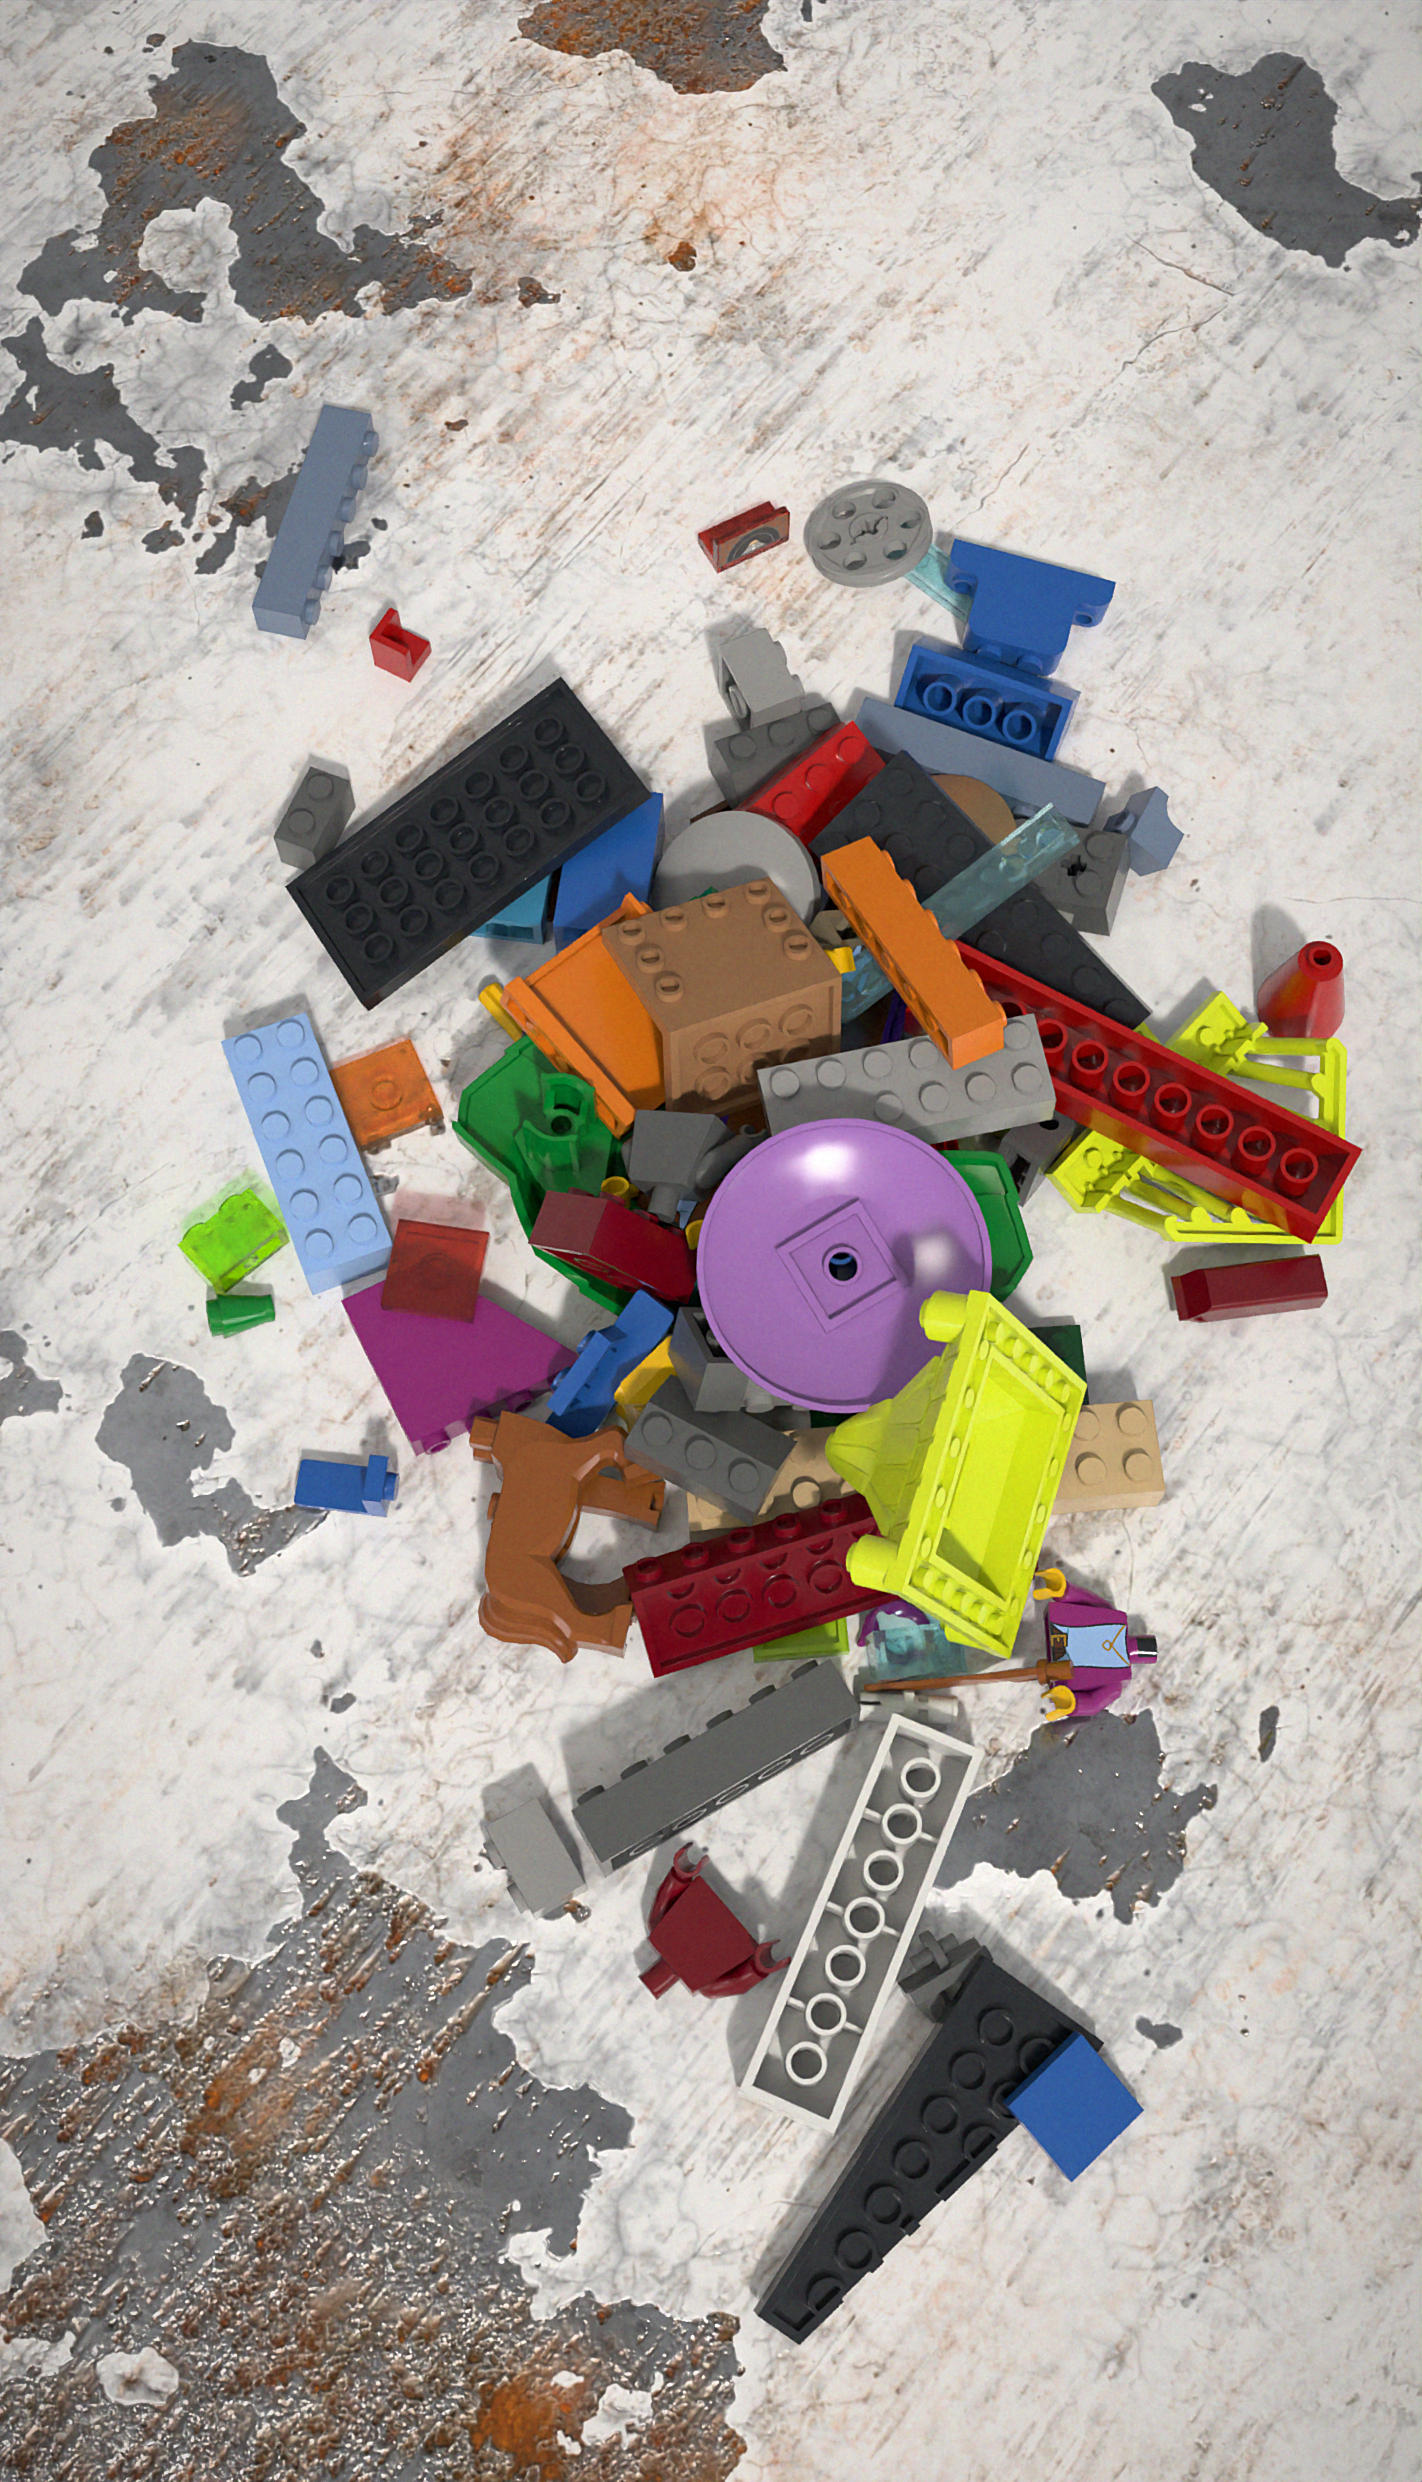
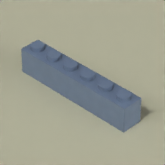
(315, 523)
(1018, 778)

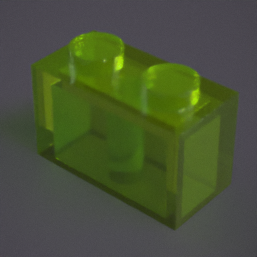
(233, 1241)

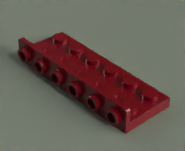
(751, 1585)

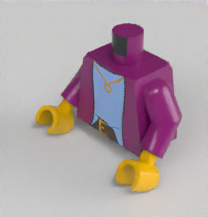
(1096, 1639)

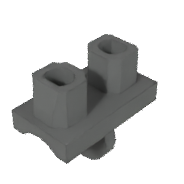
(938, 1968)

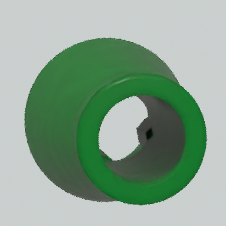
(237, 1313)

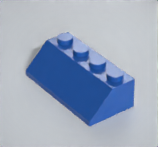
(986, 699)

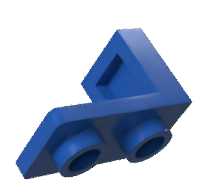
(348, 1486)

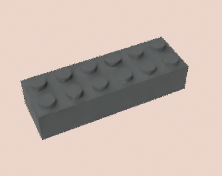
(717, 1766)

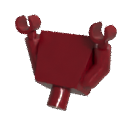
(701, 1939)

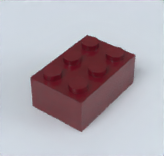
(616, 1244)

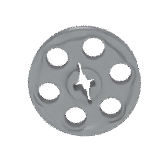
(870, 535)

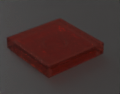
(435, 1271)

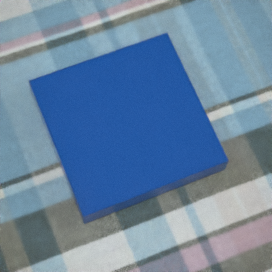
(1073, 2106)

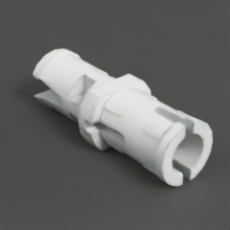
(919, 1708)

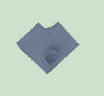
(1149, 831)

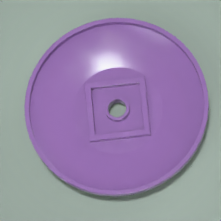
(824, 1194)

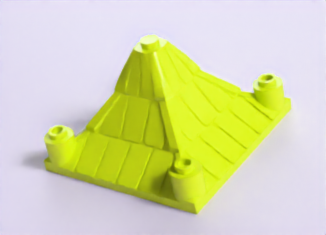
(963, 1470)

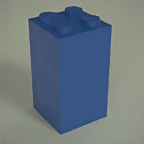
(609, 869)

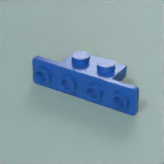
(606, 1358)

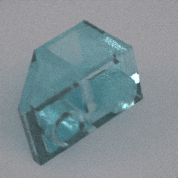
(912, 1654)

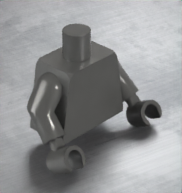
(682, 1156)

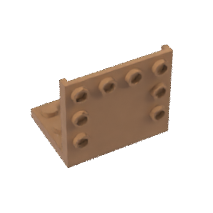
(731, 991)

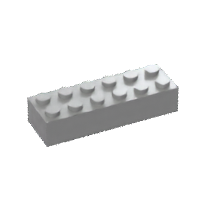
(916, 1088)

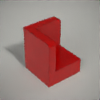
(396, 648)

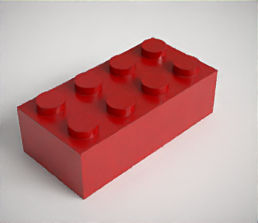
(818, 783)

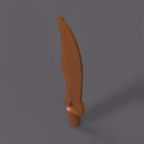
(1044, 1672)

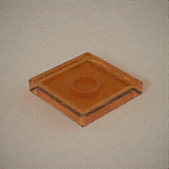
(386, 1095)

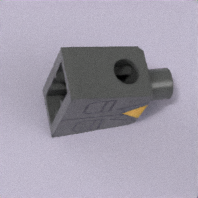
(1040, 1145)

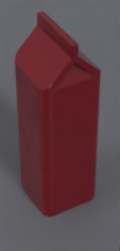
(1250, 1289)

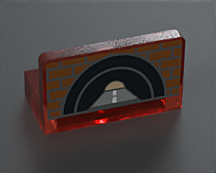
(745, 536)

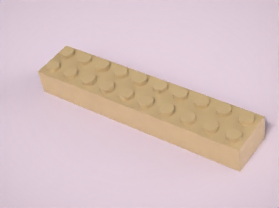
(1107, 1467)

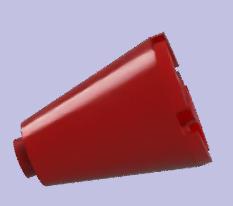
(1304, 994)

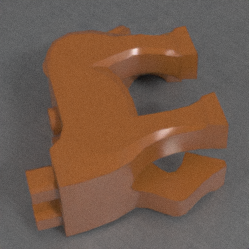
(535, 1524)

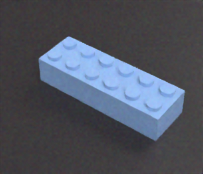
(309, 1153)

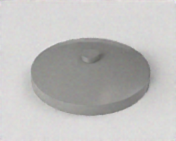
(732, 851)

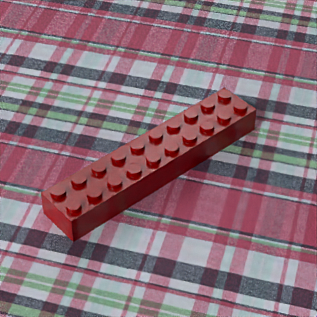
(1174, 1107)

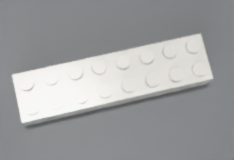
(861, 1925)

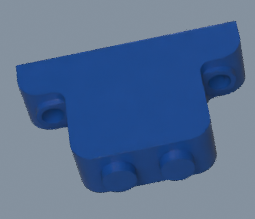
(1022, 605)

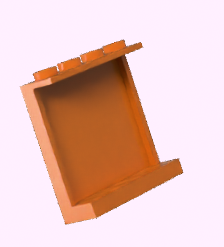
(594, 1024)

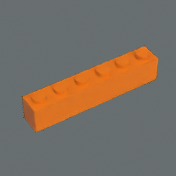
(914, 953)

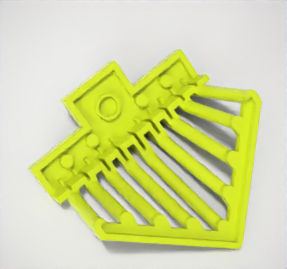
(1217, 1038)

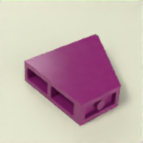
(451, 1370)

